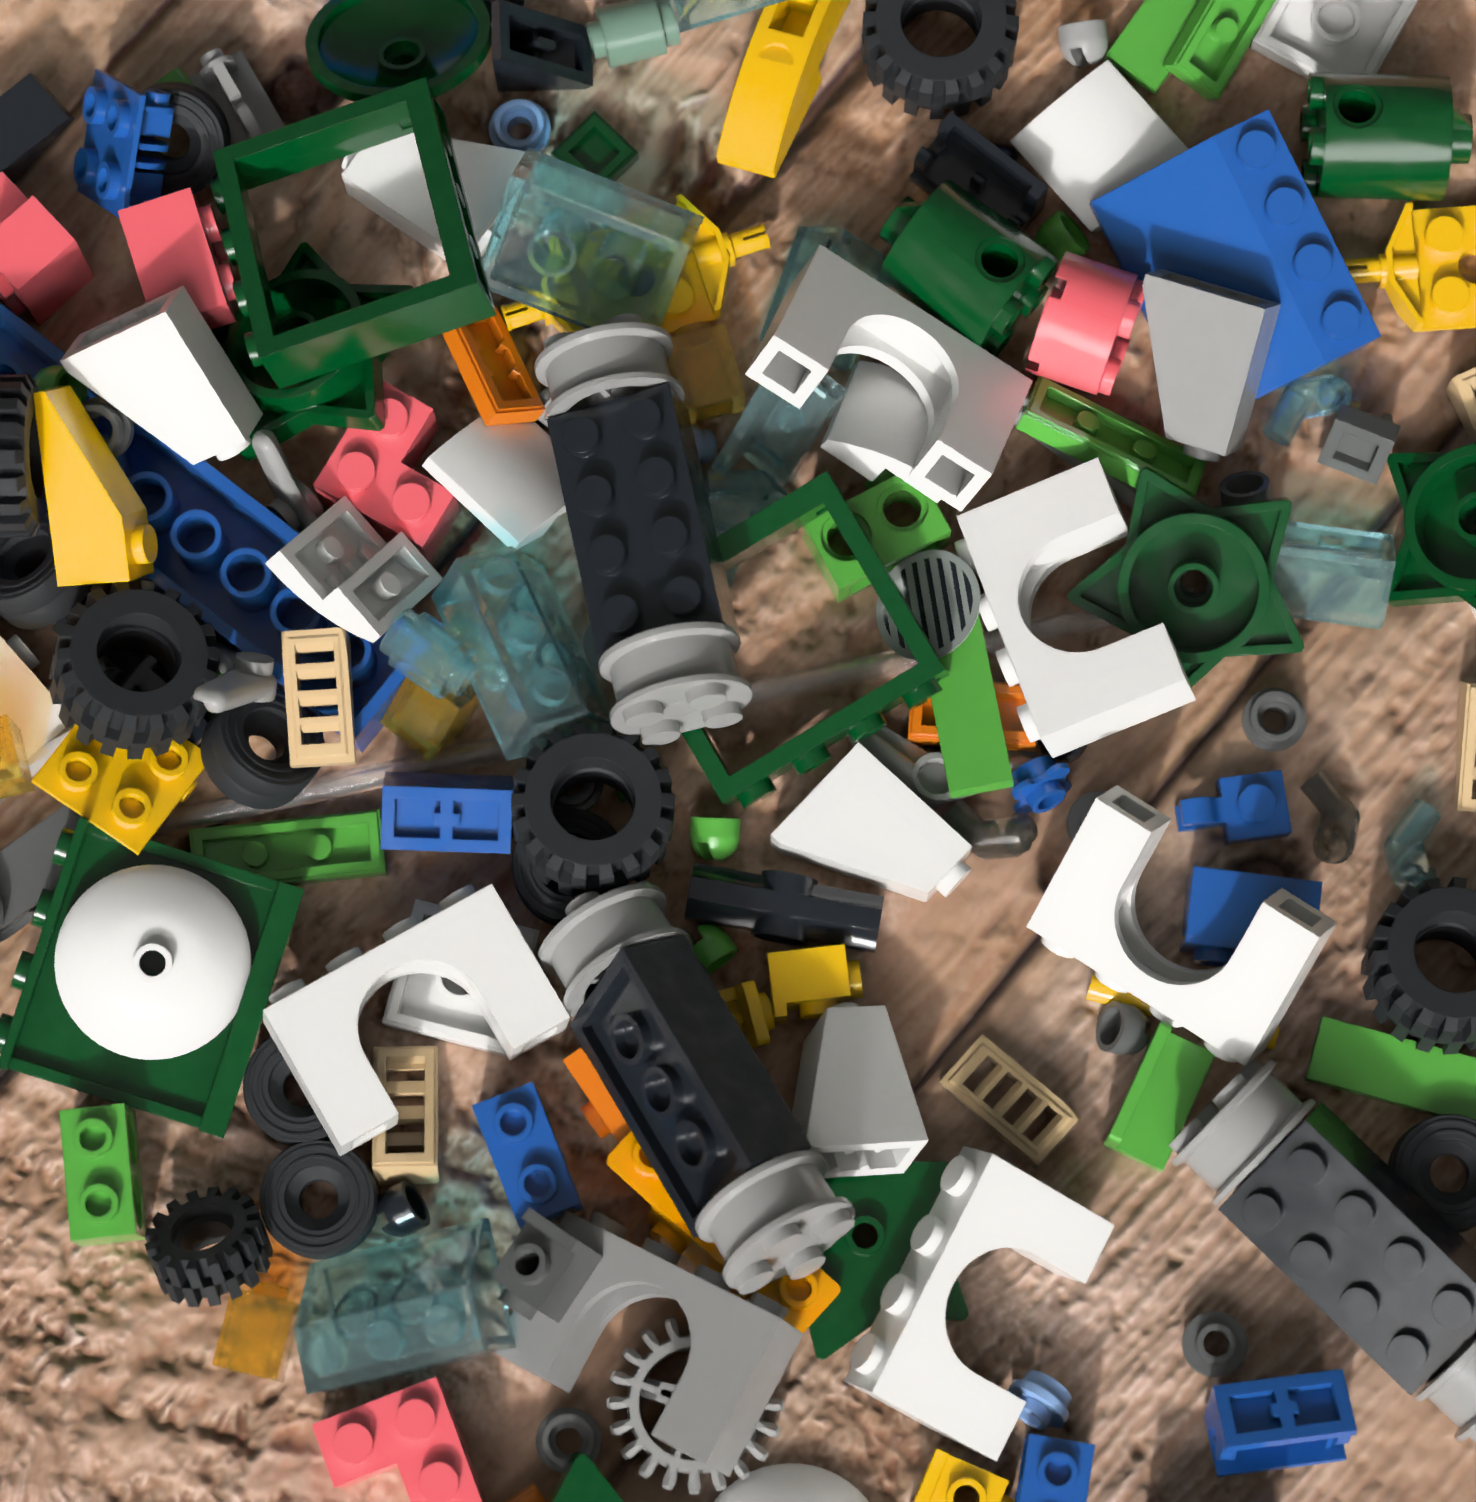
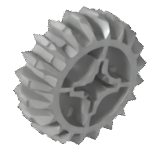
(641, 1385)

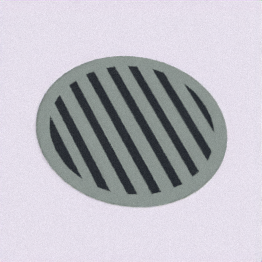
(941, 596)

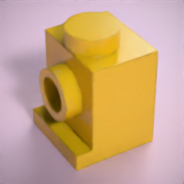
(812, 981)
(948, 1473)

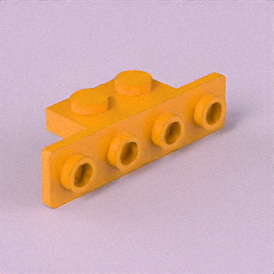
(803, 1297)

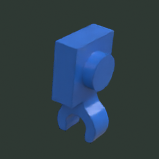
(1245, 806)

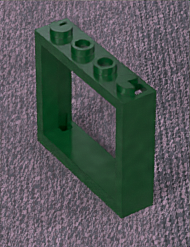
(380, 324)
(862, 716)

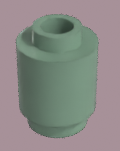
(632, 31)

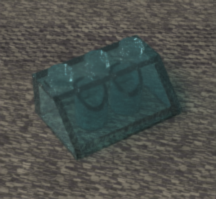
(586, 245)
(527, 651)
(401, 1309)

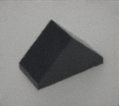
(538, 50)

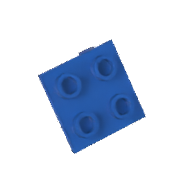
(109, 156)

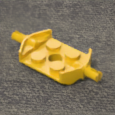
(1423, 270)
(701, 287)

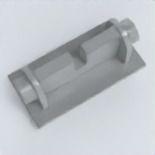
(238, 93)

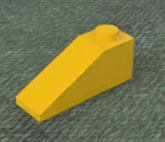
(92, 508)

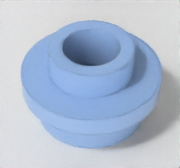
(517, 112)
(1044, 1399)

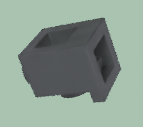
(544, 1269)

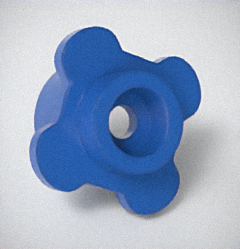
(1040, 785)

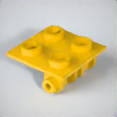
(118, 793)

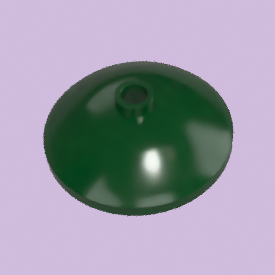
(383, 44)

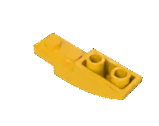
(777, 83)

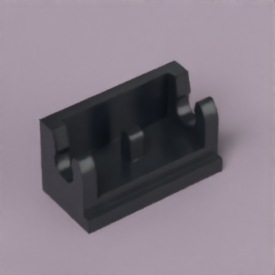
(980, 169)

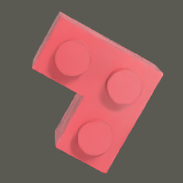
(180, 246)
(37, 257)
(380, 476)
(405, 1431)

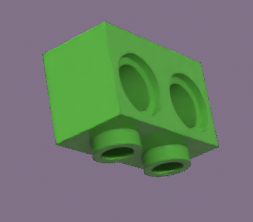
(891, 542)
(102, 1174)

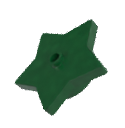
(341, 398)
(1439, 525)
(1233, 548)
(894, 1209)

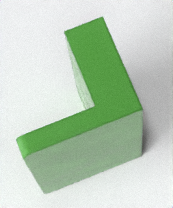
(1158, 1098)

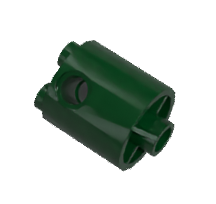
(1382, 136)
(965, 264)

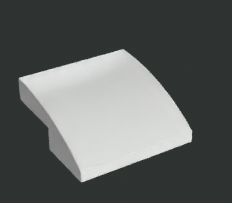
(1096, 140)
(878, 424)
(502, 478)
(352, 573)

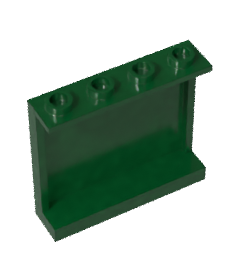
(186, 1088)

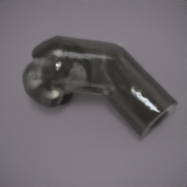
(1337, 821)
(993, 837)

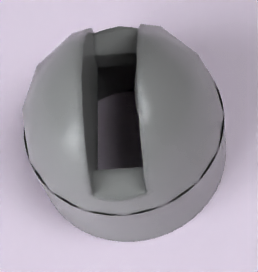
(1083, 42)

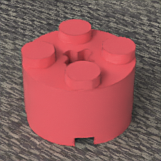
(1086, 325)

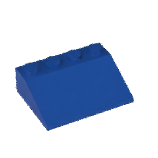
(1248, 223)

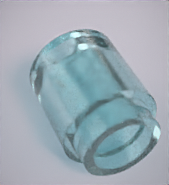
(430, 654)

